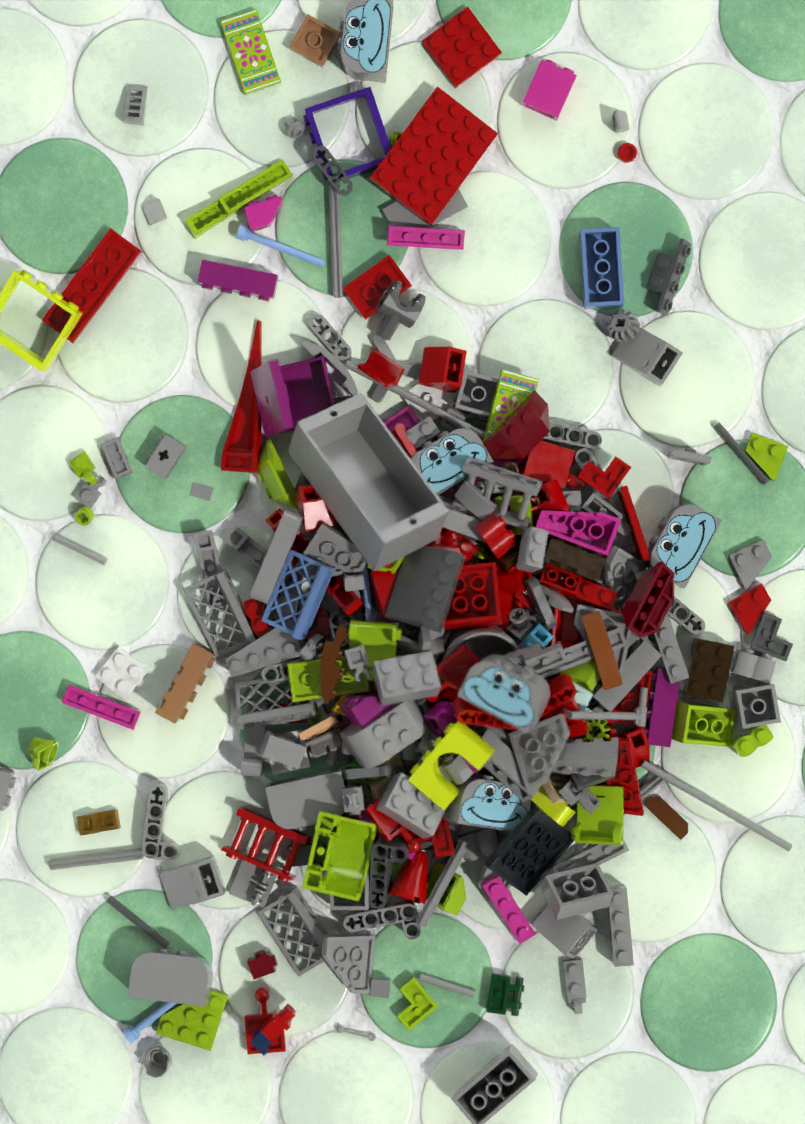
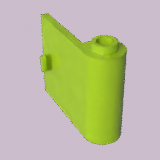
(378, 640)
(606, 823)

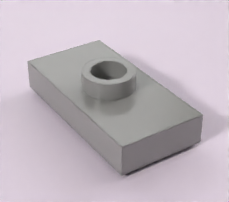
(116, 458)

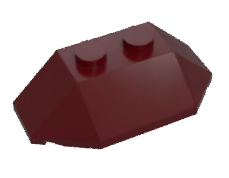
(520, 430)
(649, 601)

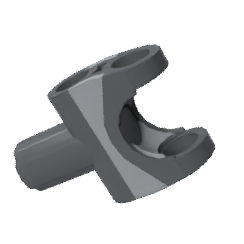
(396, 311)

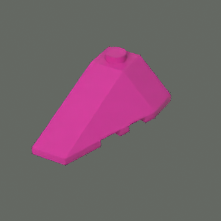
(588, 530)

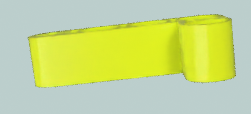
(558, 812)

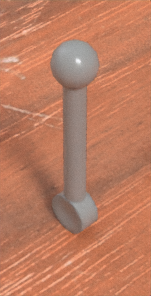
(371, 1036)

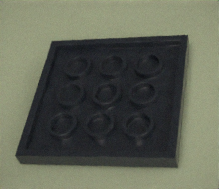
(530, 850)

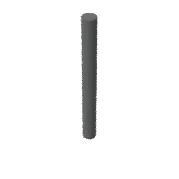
(741, 453)
(138, 922)

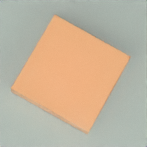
(321, 727)

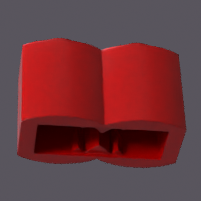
(495, 535)
(255, 611)

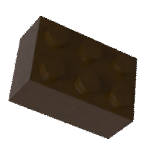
(708, 670)

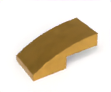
(98, 822)

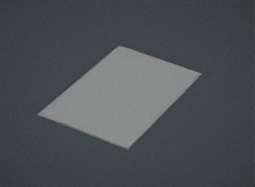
(201, 491)

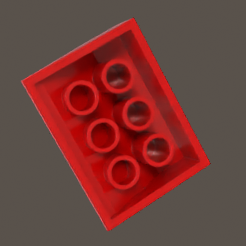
(475, 598)

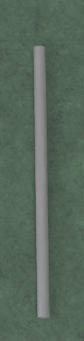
(420, 402)
(716, 805)

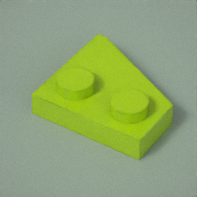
(766, 454)

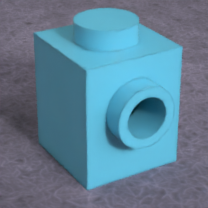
(539, 634)

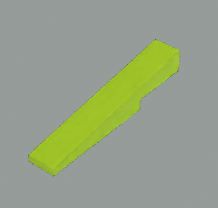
(237, 199)

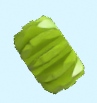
(599, 734)

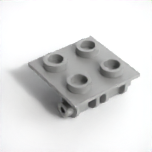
(253, 884)

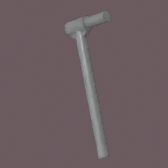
(637, 716)

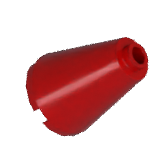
(412, 879)

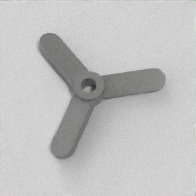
(410, 368)

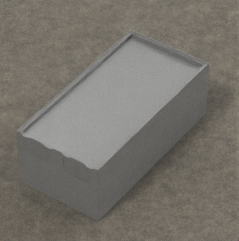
(367, 481)

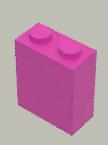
(549, 89)

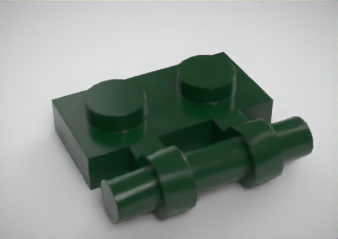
(498, 994)

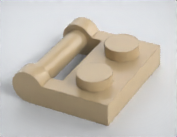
(553, 788)

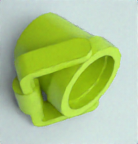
(44, 751)

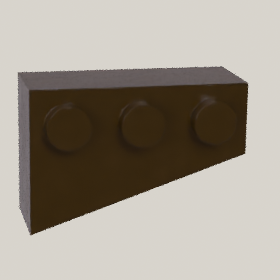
(574, 559)

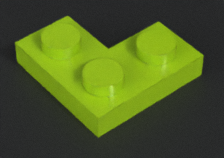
(421, 1004)

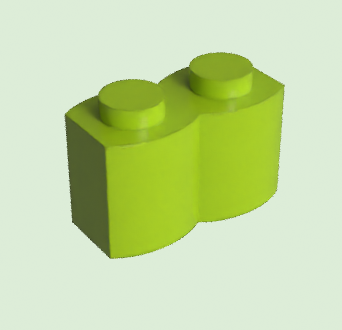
(755, 737)

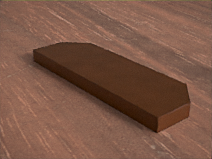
(667, 815)

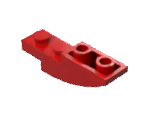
(578, 588)

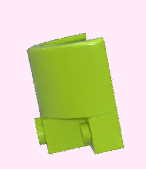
(341, 853)

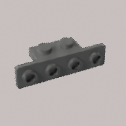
(666, 275)

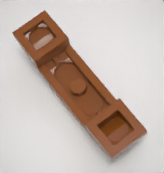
(602, 650)

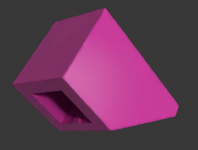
(263, 214)

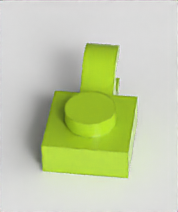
(83, 466)

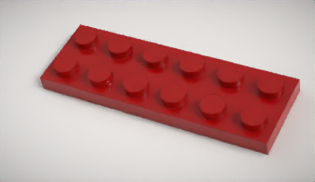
(94, 282)

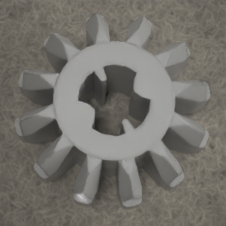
(623, 326)

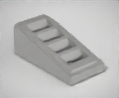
(130, 119)

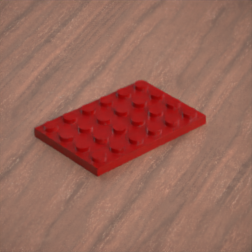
(433, 156)

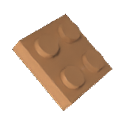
(315, 40)

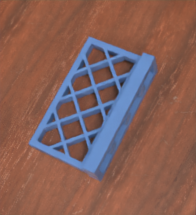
(312, 601)

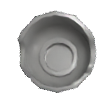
(157, 1061)

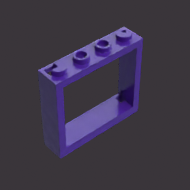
(316, 139)

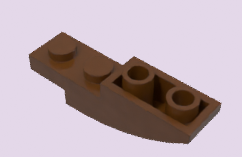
(329, 670)

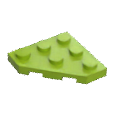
(194, 1023)

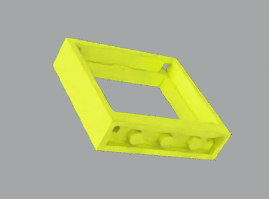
(19, 349)

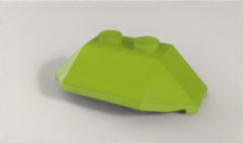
(276, 478)

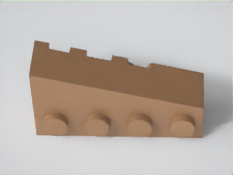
(185, 683)

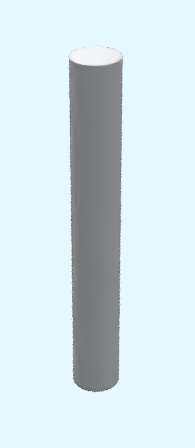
(80, 549)
(446, 985)

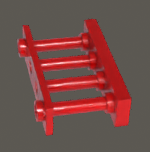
(265, 823)

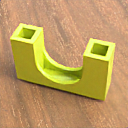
(458, 740)

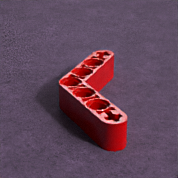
(560, 688)

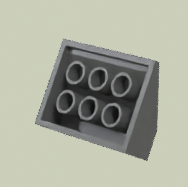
(425, 587)

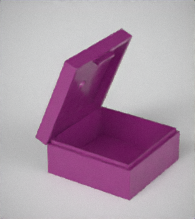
(291, 393)

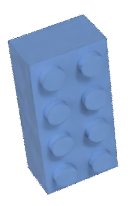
(601, 268)

